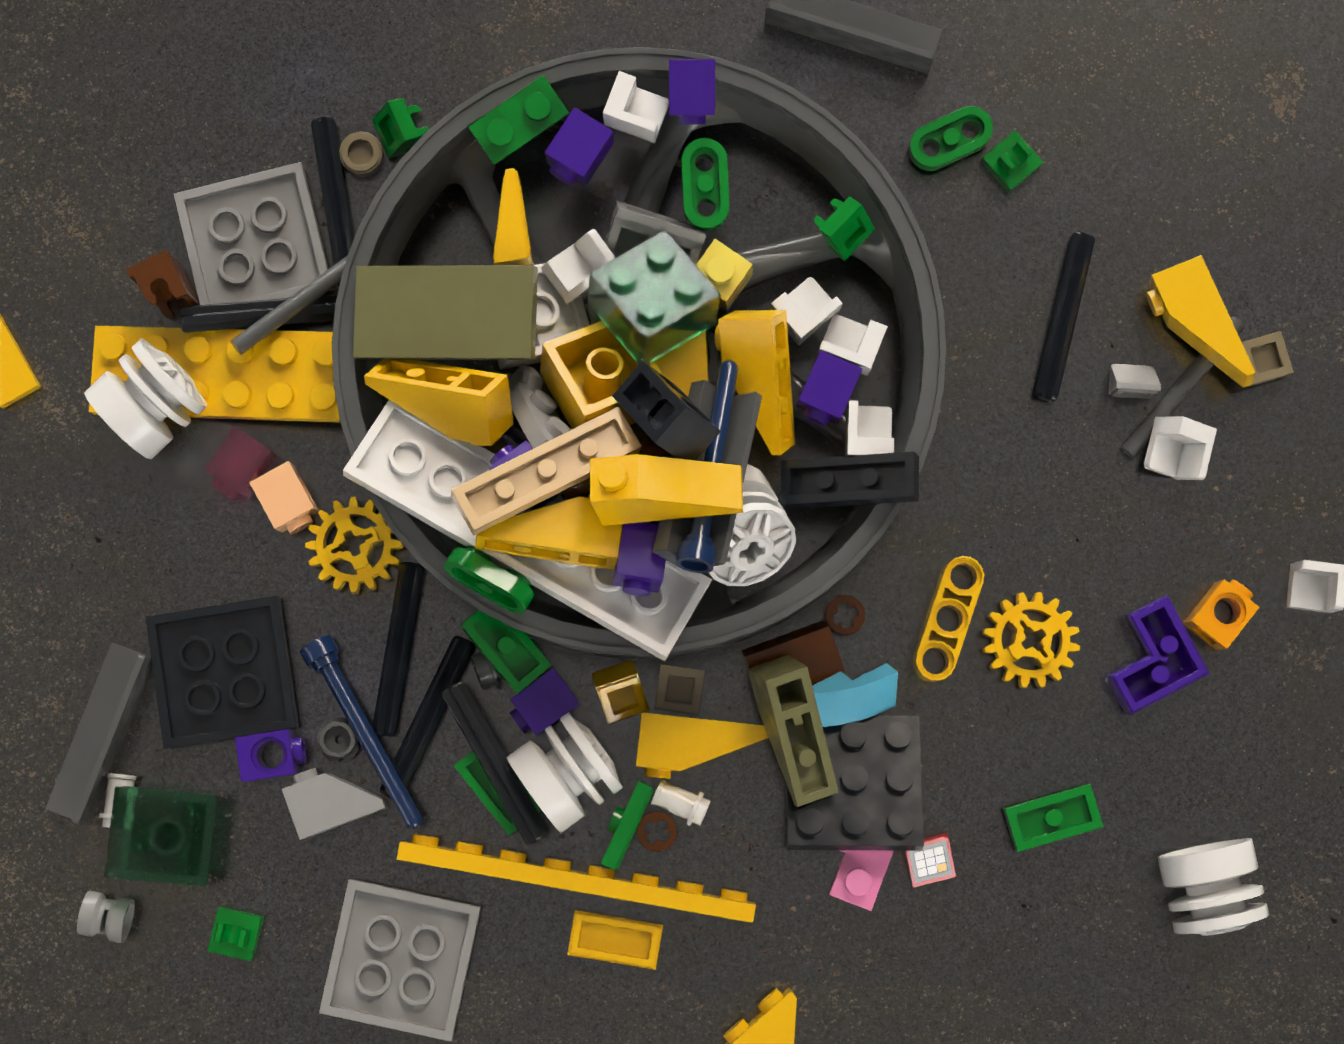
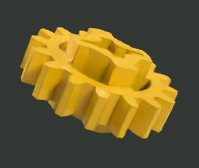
(362, 563)
(1043, 657)

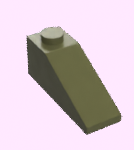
(794, 727)

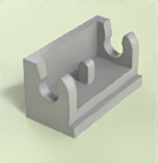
(634, 225)

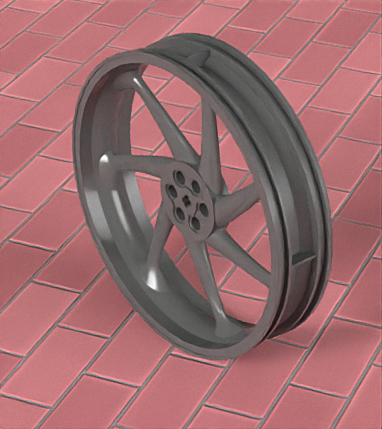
(744, 95)

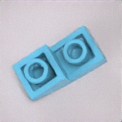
(850, 700)

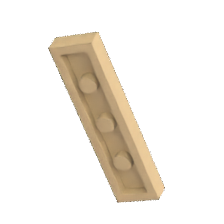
(542, 471)

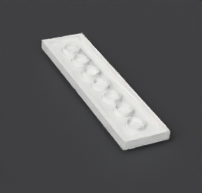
(418, 468)

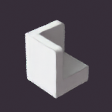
(634, 109)
(572, 267)
(806, 309)
(853, 341)
(868, 430)
(1180, 448)
(1316, 586)

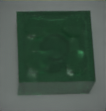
(653, 298)
(160, 836)

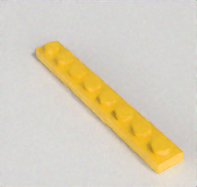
(557, 874)

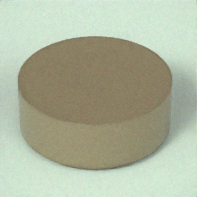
(361, 154)

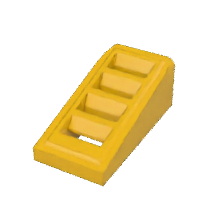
(512, 234)

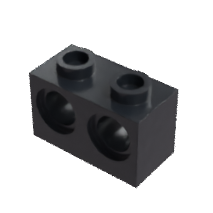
(666, 413)

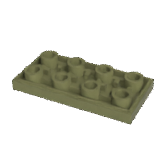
(445, 312)

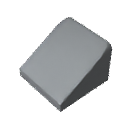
(1133, 381)

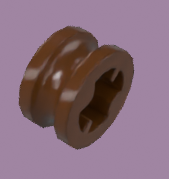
(856, 622)
(659, 844)

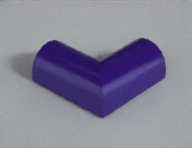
(1170, 659)

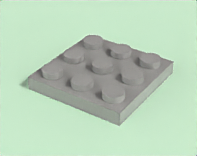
(252, 236)
(400, 959)

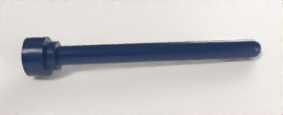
(697, 550)
(323, 657)

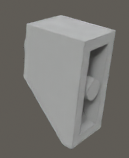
(327, 802)

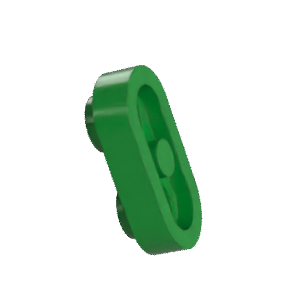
(949, 139)
(705, 186)
(498, 585)

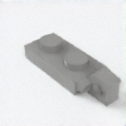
(534, 407)

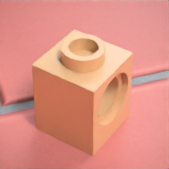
(285, 498)

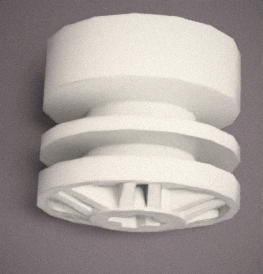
(142, 402)
(760, 537)
(565, 772)
(1213, 887)

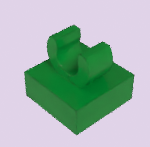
(397, 128)
(1011, 161)
(845, 227)
(235, 933)

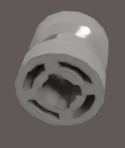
(105, 916)

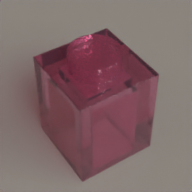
(238, 463)

